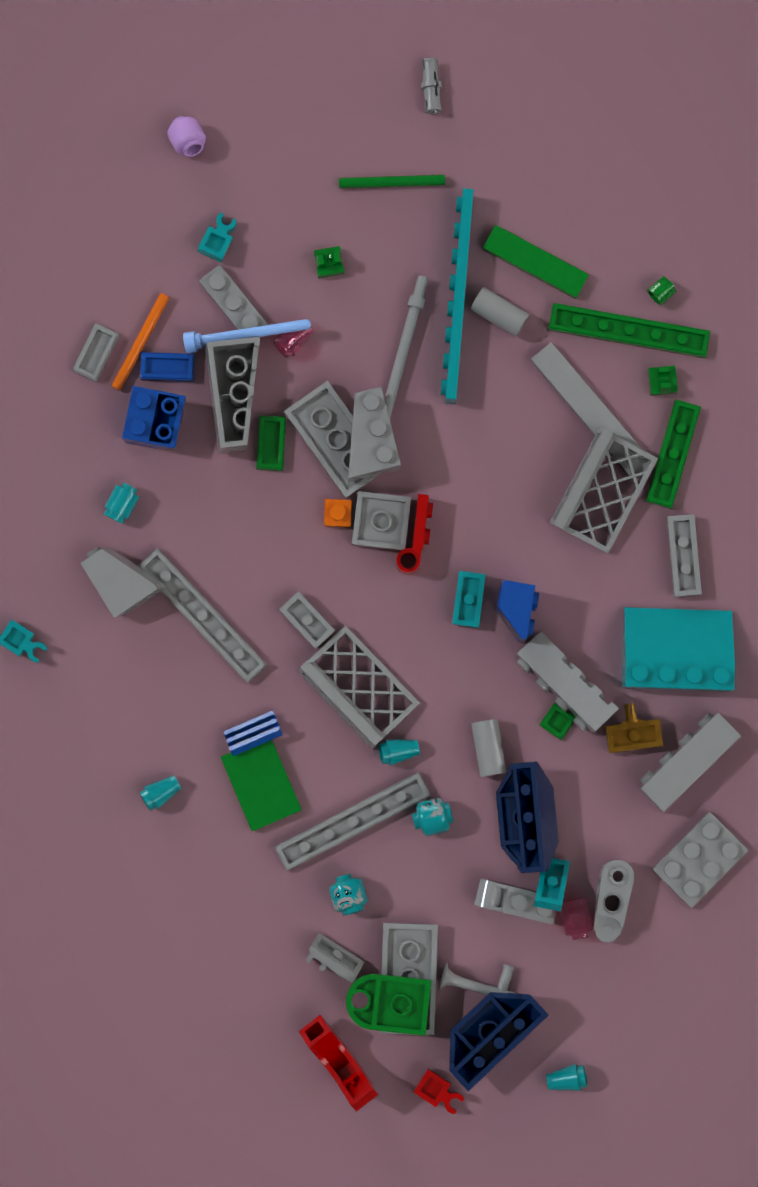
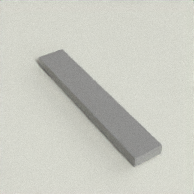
(585, 403)
(204, 616)
(352, 821)

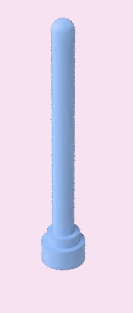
(195, 341)

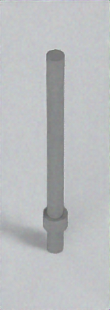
(416, 303)

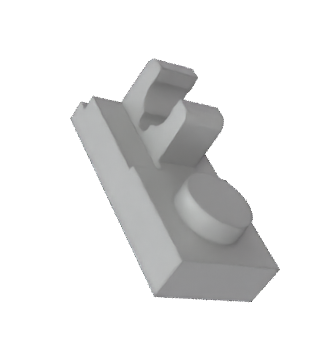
(334, 956)

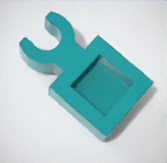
(217, 241)
(18, 639)

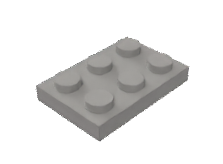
(700, 859)

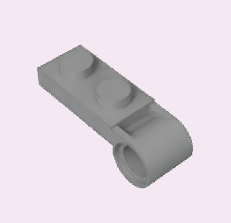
(511, 901)

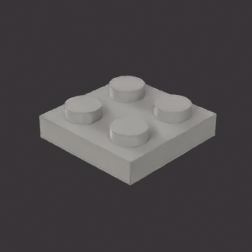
(381, 521)

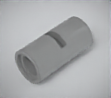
(499, 311)
(488, 747)

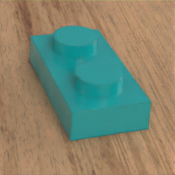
(468, 599)
(552, 885)

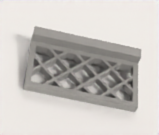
(582, 480)
(342, 703)

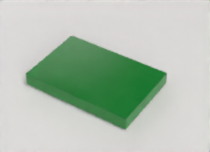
(261, 785)

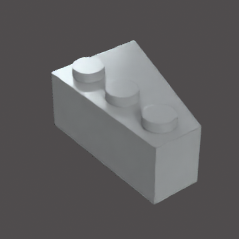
(372, 437)

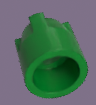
(661, 290)

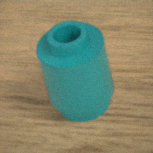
(121, 502)

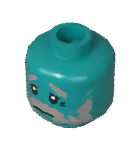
(433, 816)
(348, 895)

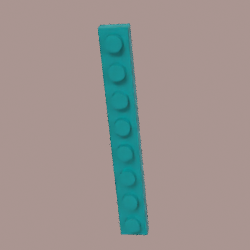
(458, 285)

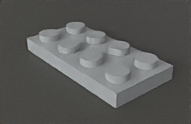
(327, 431)
(412, 952)

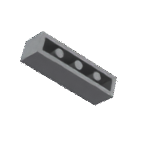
(689, 762)

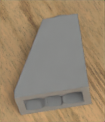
(119, 581)

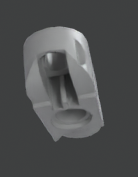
(606, 922)

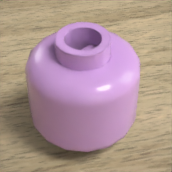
(186, 136)

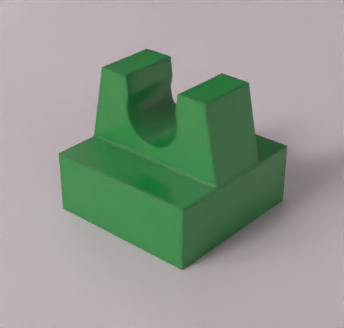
(329, 262)
(662, 380)

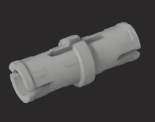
(431, 85)

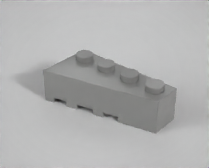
(231, 381)
(566, 683)

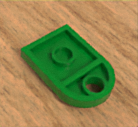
(393, 1003)

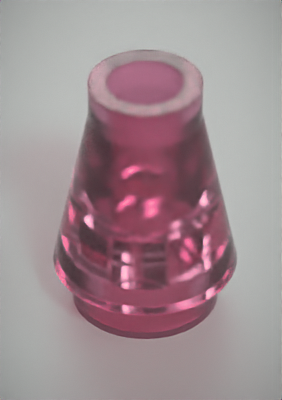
(291, 342)

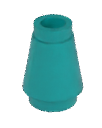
(396, 751)
(160, 792)
(568, 1078)

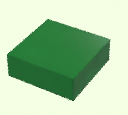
(557, 722)

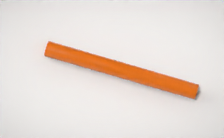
(140, 341)

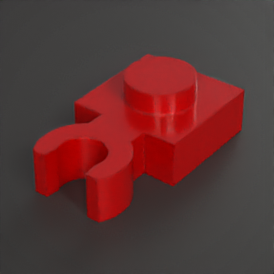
(435, 1089)

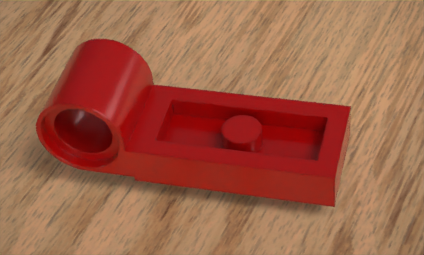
(421, 535)

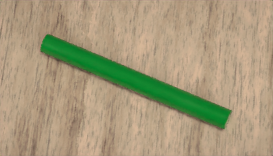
(391, 181)

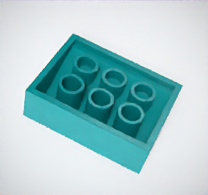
(678, 649)

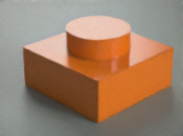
(337, 513)

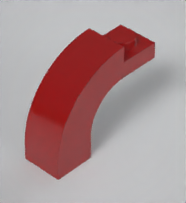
(339, 1062)

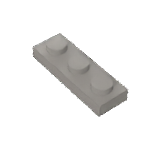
(231, 299)
(683, 555)

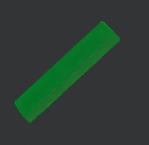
(535, 262)
(673, 454)

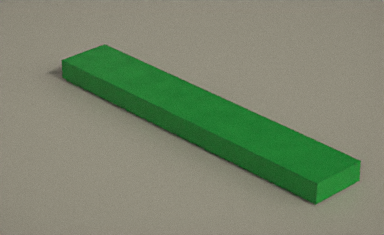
(629, 330)

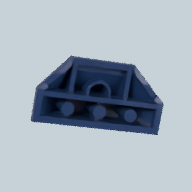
(527, 817)
(491, 1033)

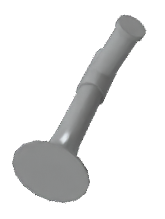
(449, 978)

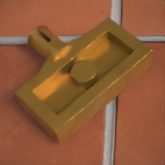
(633, 733)

